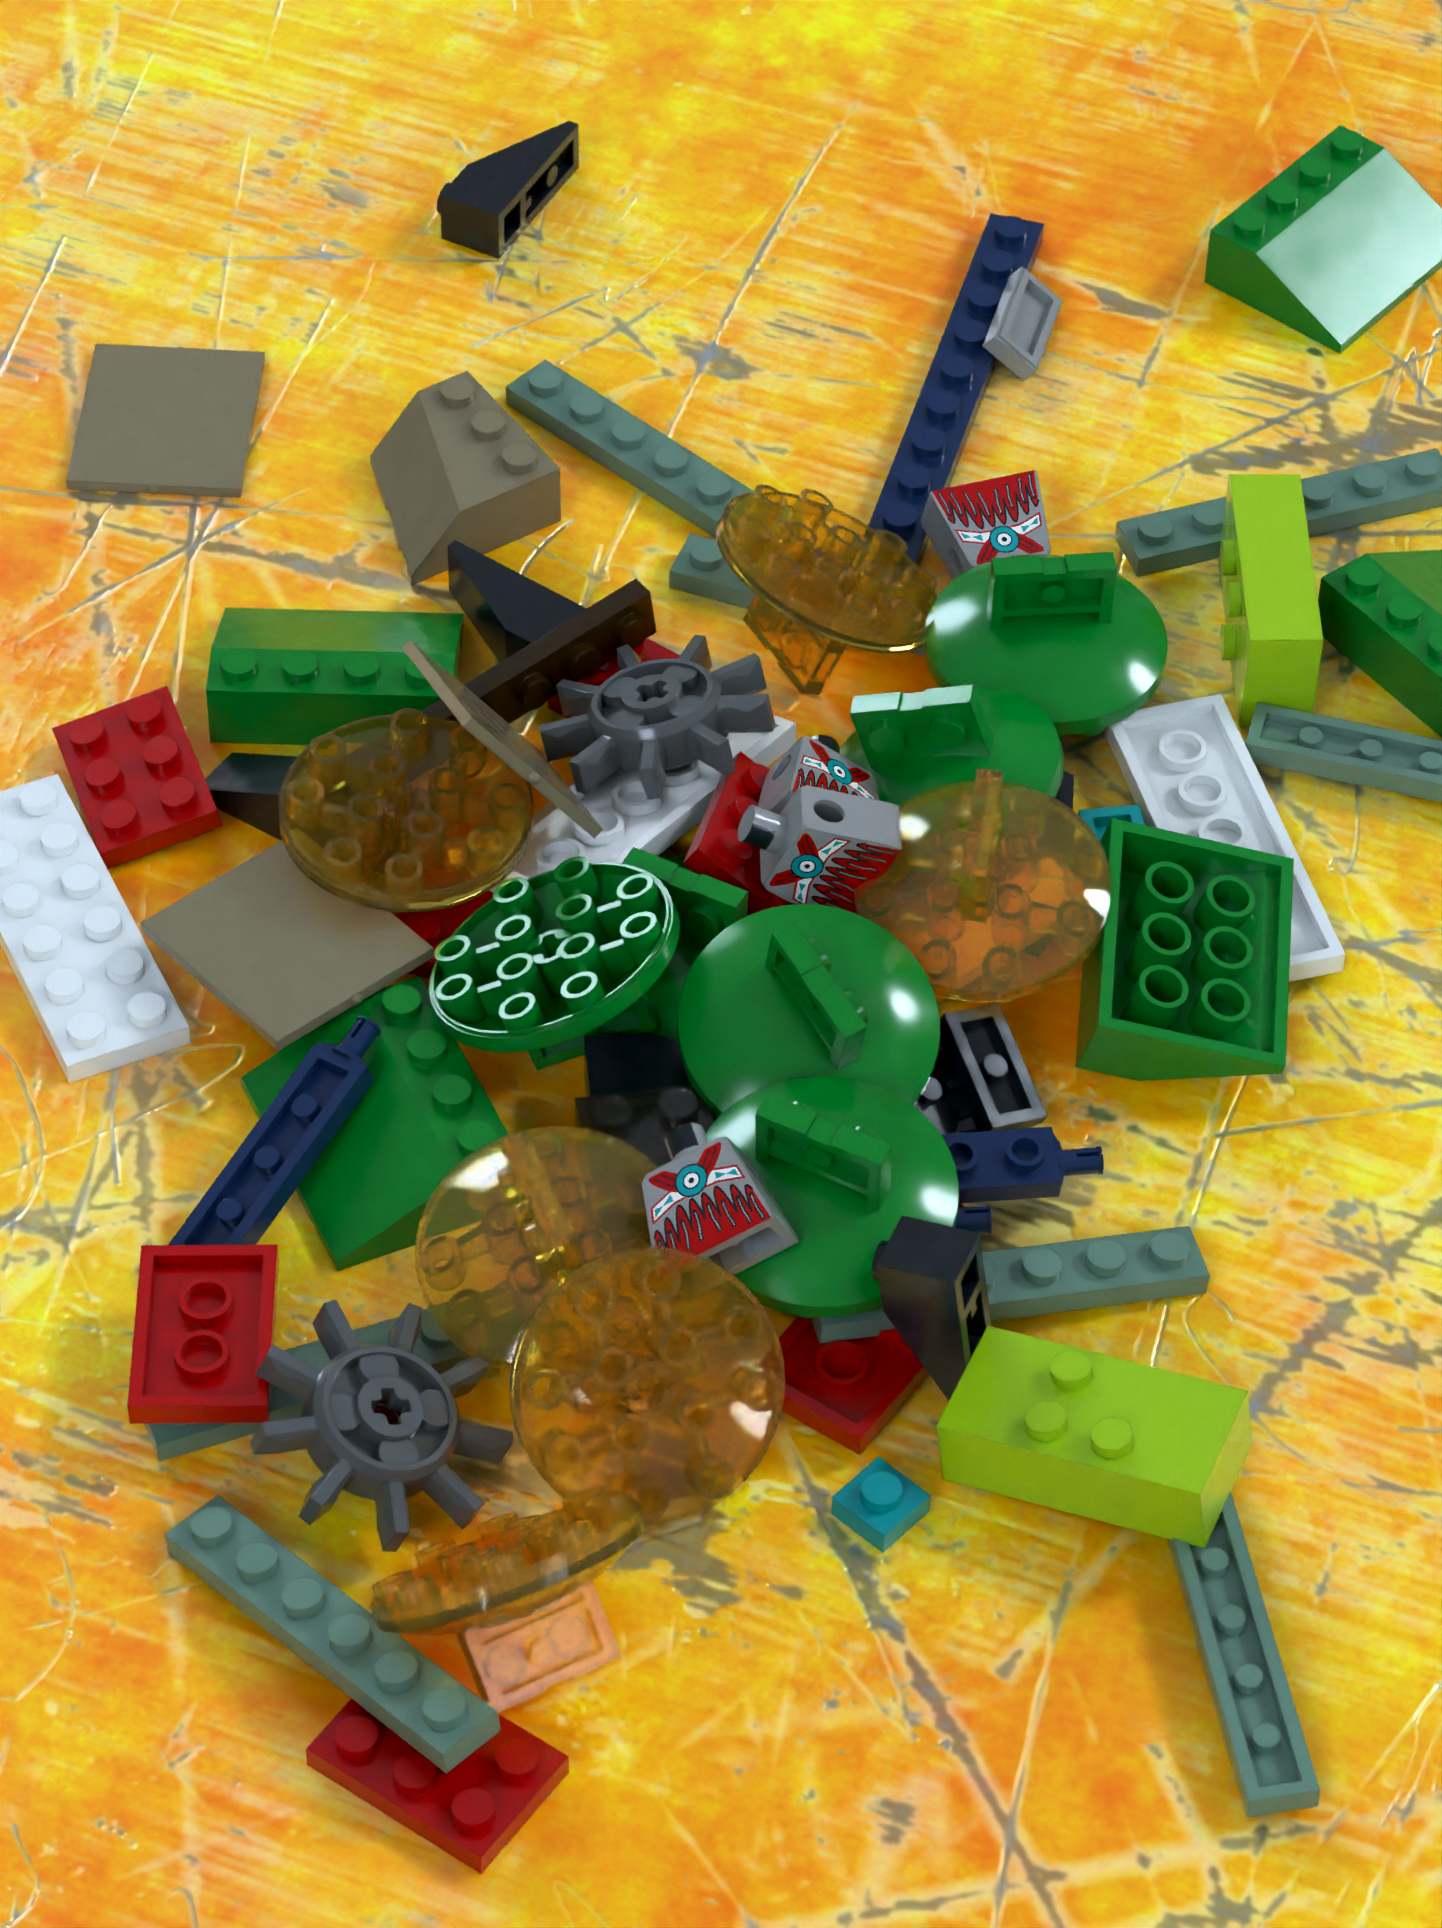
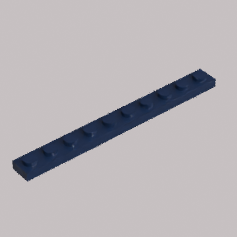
(953, 384)

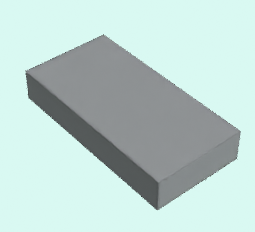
(1022, 323)

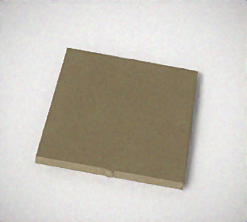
(166, 420)
(501, 738)
(284, 946)

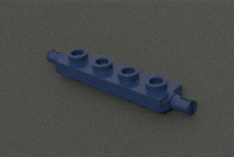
(283, 1143)
(1016, 1164)

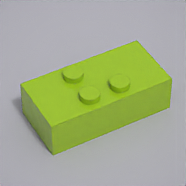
(1269, 595)
(1095, 1435)

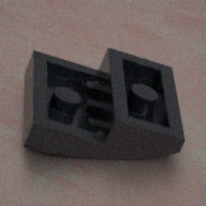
(979, 1076)

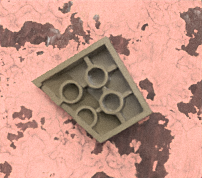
(461, 474)

